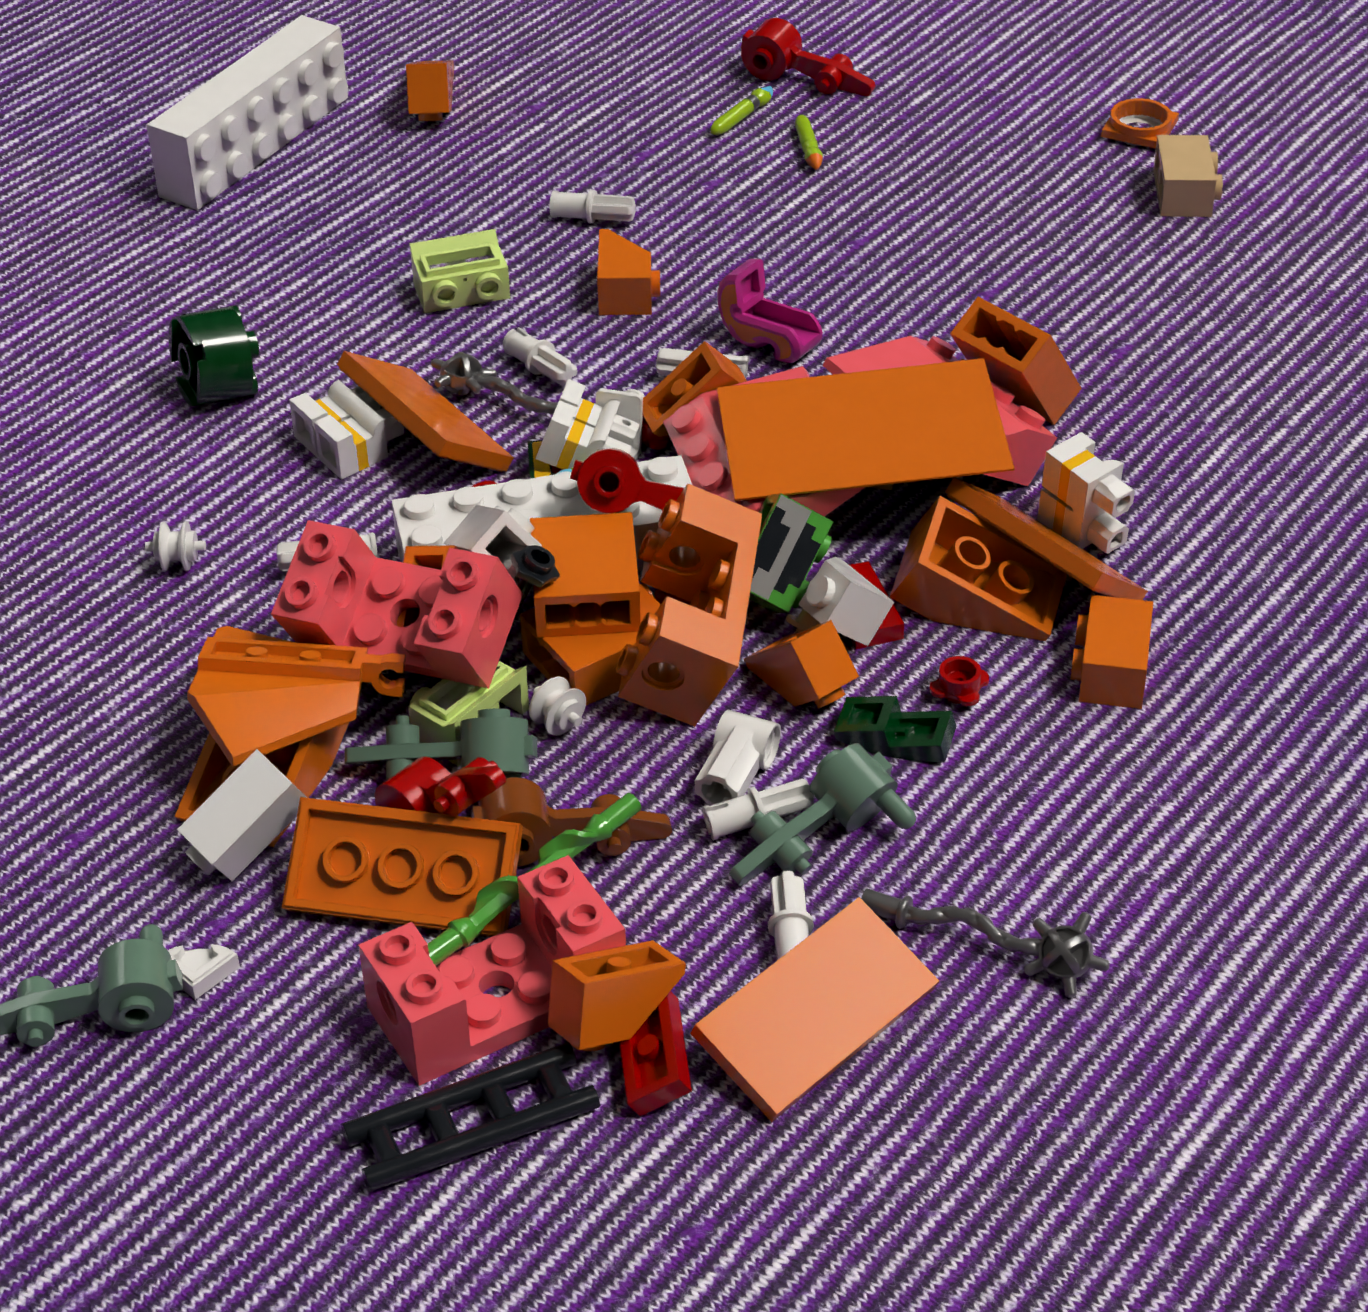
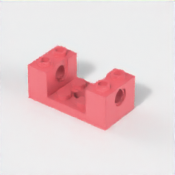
(352, 598)
(440, 1012)

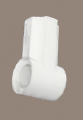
(739, 750)

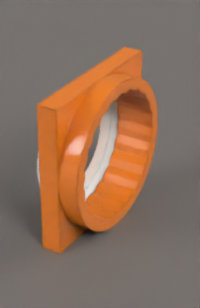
(1141, 111)

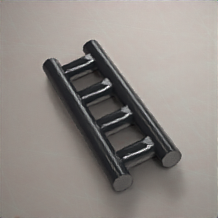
(451, 1144)

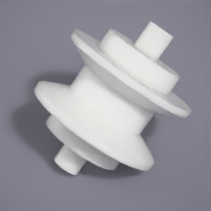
(175, 546)
(557, 705)

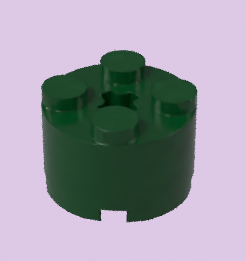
(213, 356)

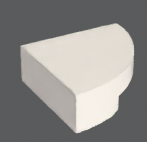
(204, 967)

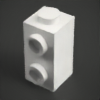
(494, 534)
(241, 817)

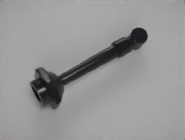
(534, 567)

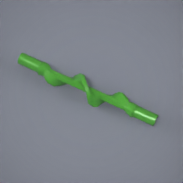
(504, 891)

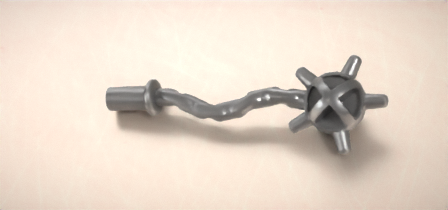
(465, 374)
(1062, 951)

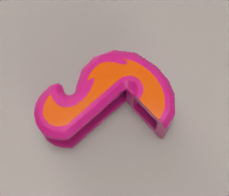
(763, 321)

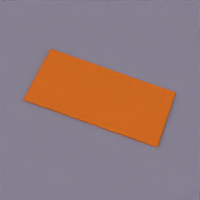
(862, 429)

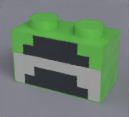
(787, 547)

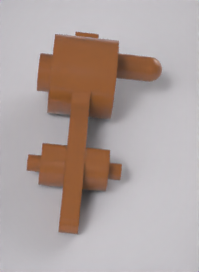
(526, 804)

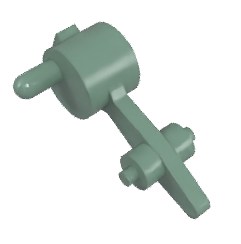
(489, 736)
(848, 787)
(130, 992)

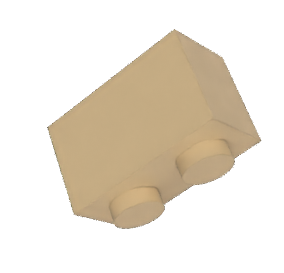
(1186, 176)

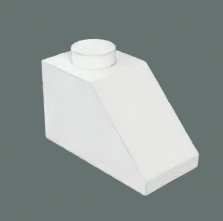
(847, 600)

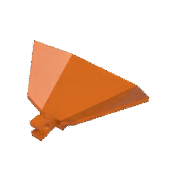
(278, 691)

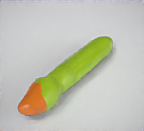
(808, 141)

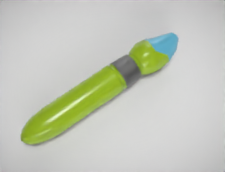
(733, 116)

